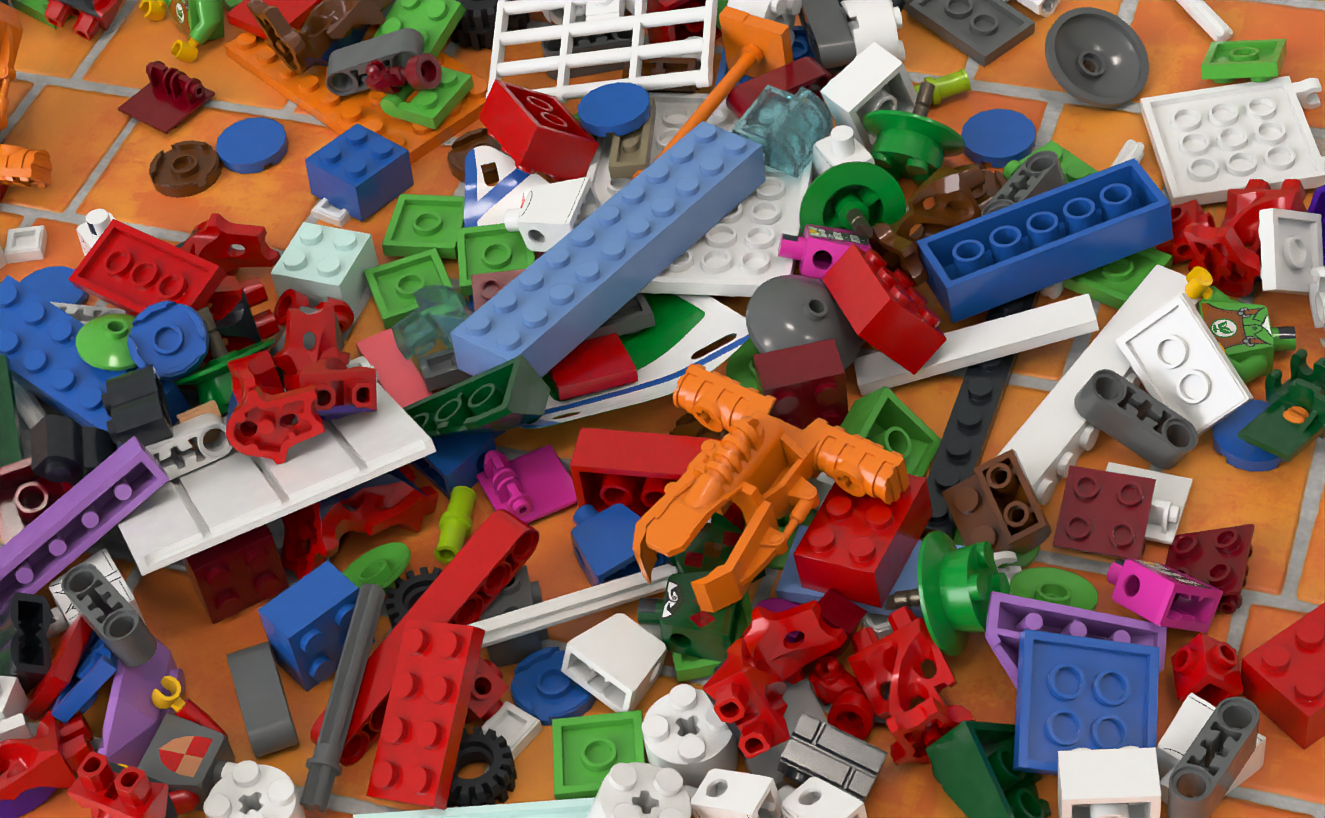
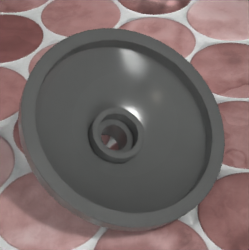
(1096, 57)
(799, 312)

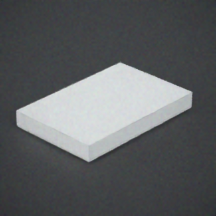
(1184, 364)

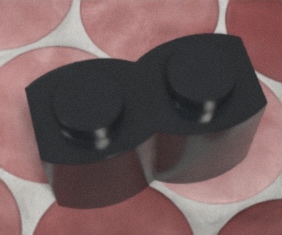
(137, 407)
(67, 450)
(23, 639)

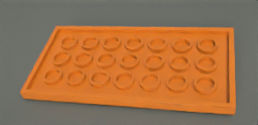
(363, 107)

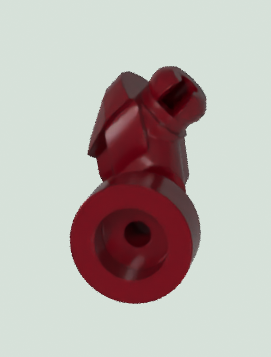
(421, 72)

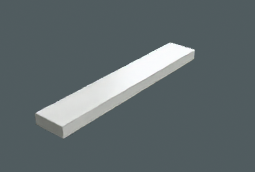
(985, 343)

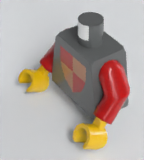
(187, 750)

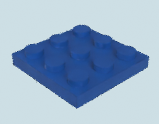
(1082, 697)

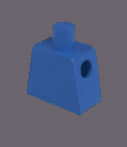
(456, 460)
(605, 543)

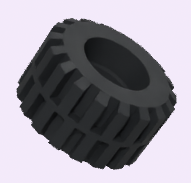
(478, 24)

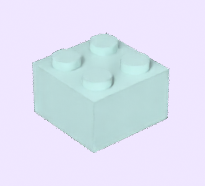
(325, 264)

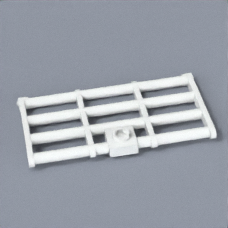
(602, 18)

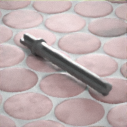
(342, 699)

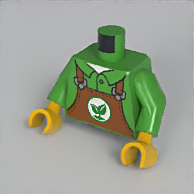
(197, 18)
(1239, 327)

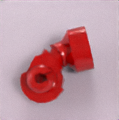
(294, 300)
(850, 706)

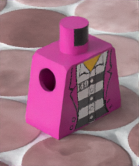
(817, 238)
(1150, 591)

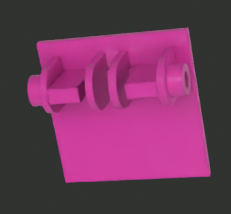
(528, 484)

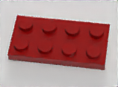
(141, 270)
(425, 713)

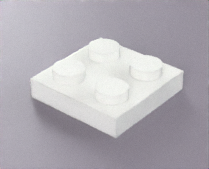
(1289, 249)

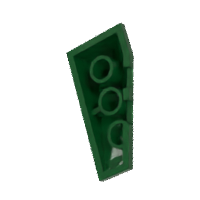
(484, 403)
(978, 772)

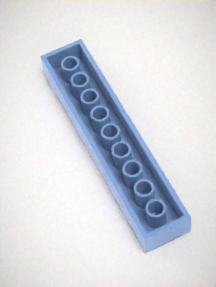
(612, 253)

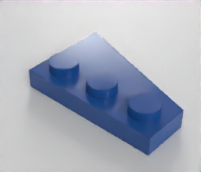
(92, 671)

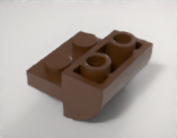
(998, 507)

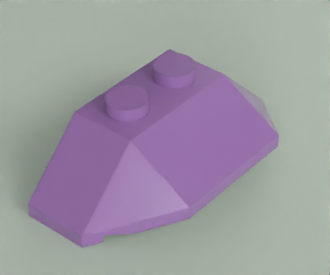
(1012, 614)
(130, 714)

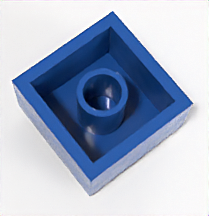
(359, 172)
(311, 624)

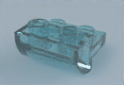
(786, 127)
(437, 315)

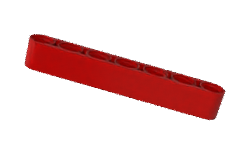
(454, 597)

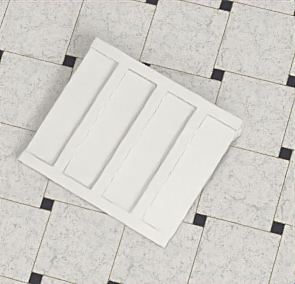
(252, 491)

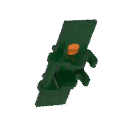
(1294, 411)

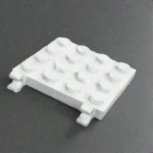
(1232, 135)

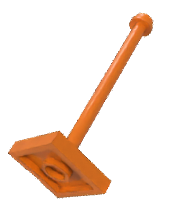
(751, 49)

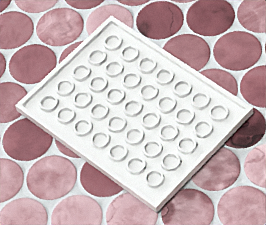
(745, 243)

